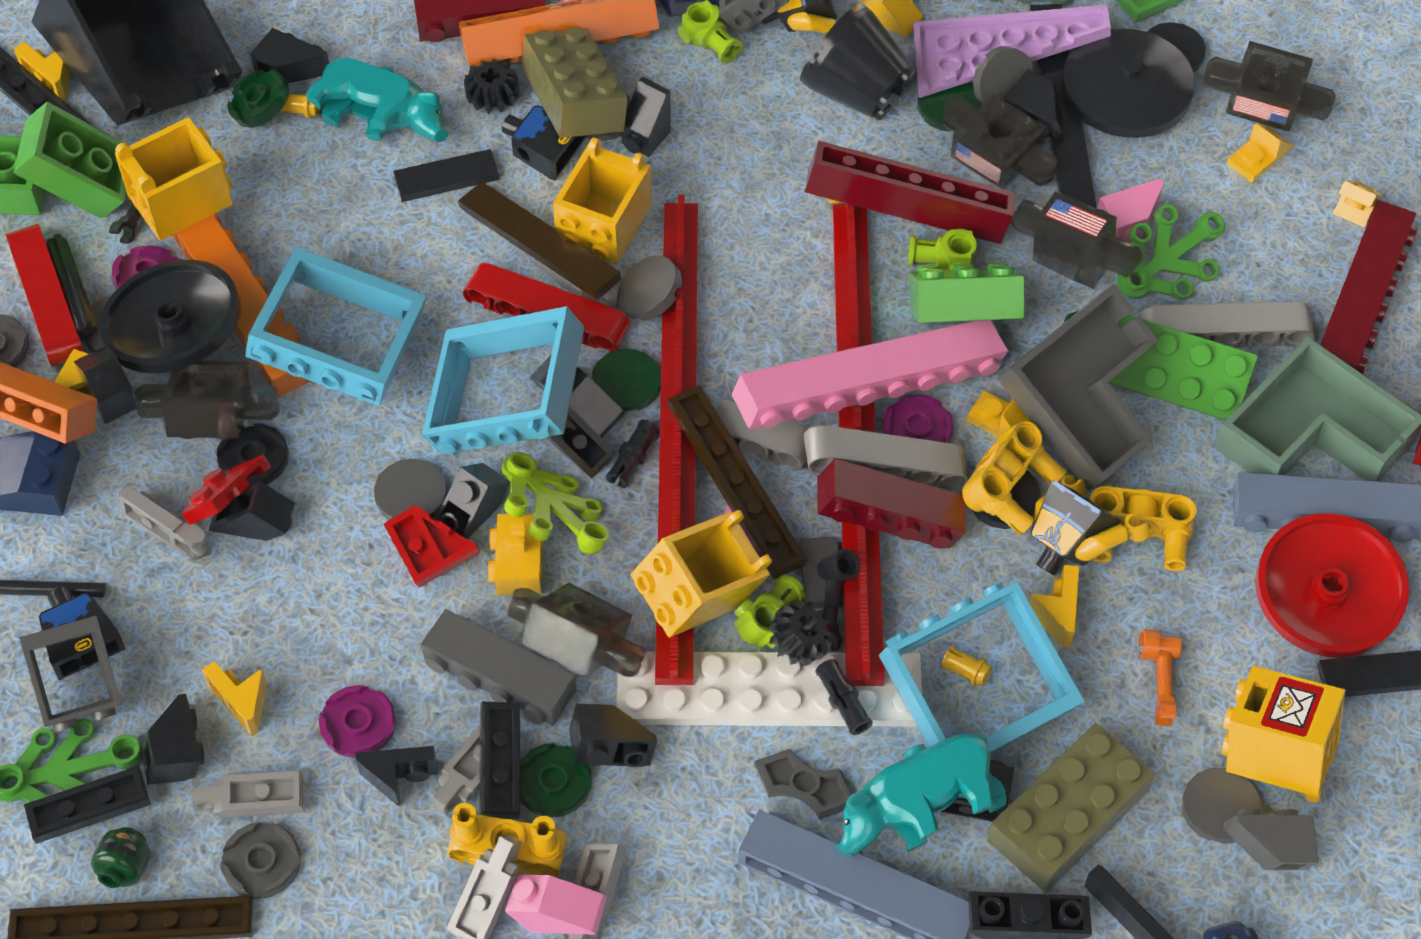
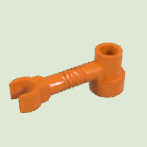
(1162, 651)

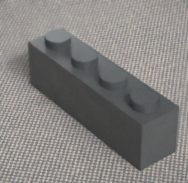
(498, 668)

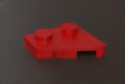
(222, 488)
(427, 545)

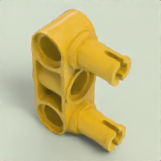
(1003, 467)
(1157, 511)
(474, 834)

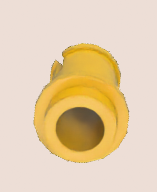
(300, 105)
(967, 666)

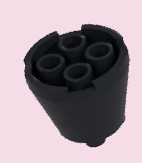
(859, 65)

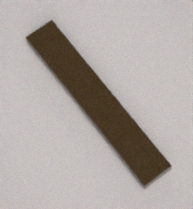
(540, 240)
(736, 481)
(137, 920)

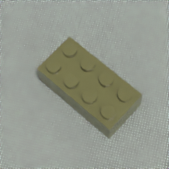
(574, 82)
(1070, 807)

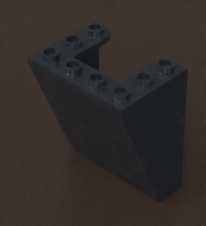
(139, 52)

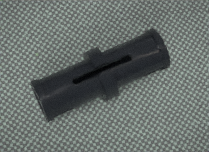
(632, 453)
(843, 697)

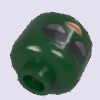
(121, 857)

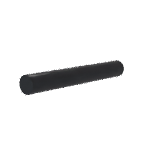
(44, 588)

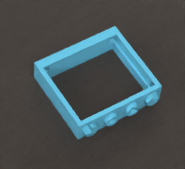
(353, 287)
(495, 337)
(1031, 633)

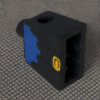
(538, 142)
(80, 652)

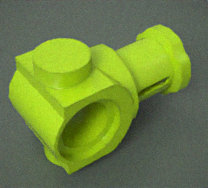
(706, 29)
(953, 248)
(764, 610)

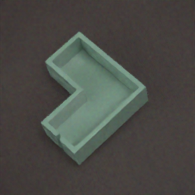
(1319, 403)

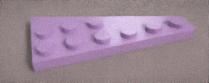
(953, 48)

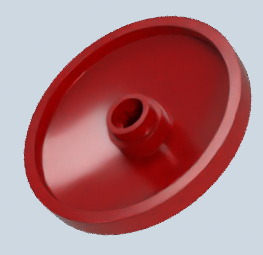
(1332, 585)

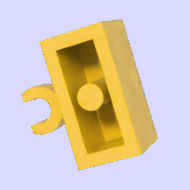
(516, 555)

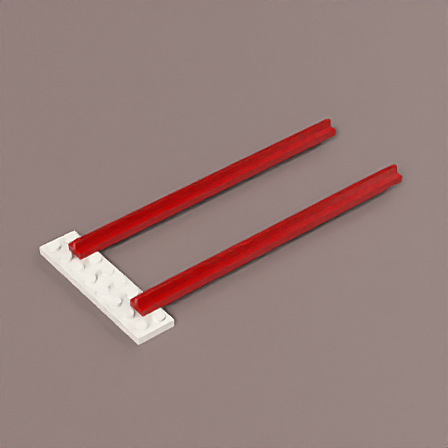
(758, 686)

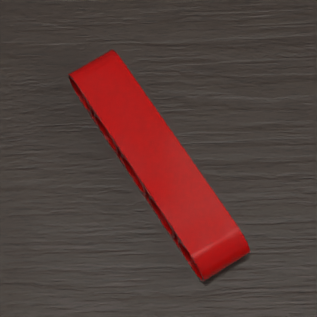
(44, 294)
(519, 295)

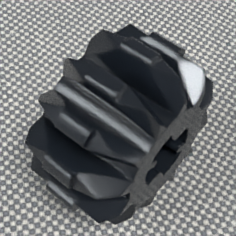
(491, 85)
(801, 633)

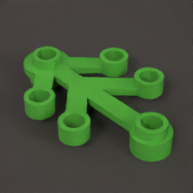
(1166, 257)
(60, 768)

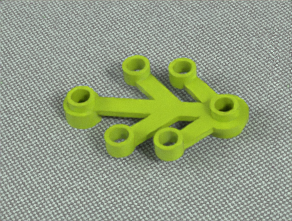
(522, 473)

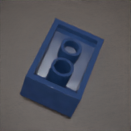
(36, 473)

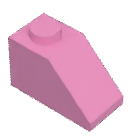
(1132, 207)
(555, 905)

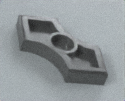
(787, 776)

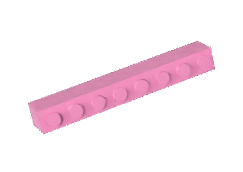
(868, 373)

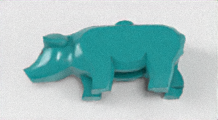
(379, 97)
(917, 788)

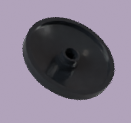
(1128, 84)
(170, 316)

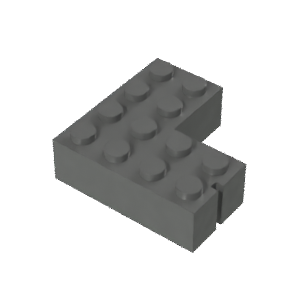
(1068, 392)

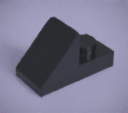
(386, 767)

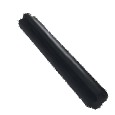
(71, 285)

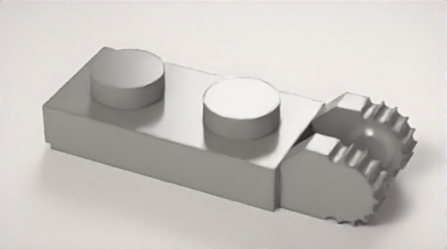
(163, 524)

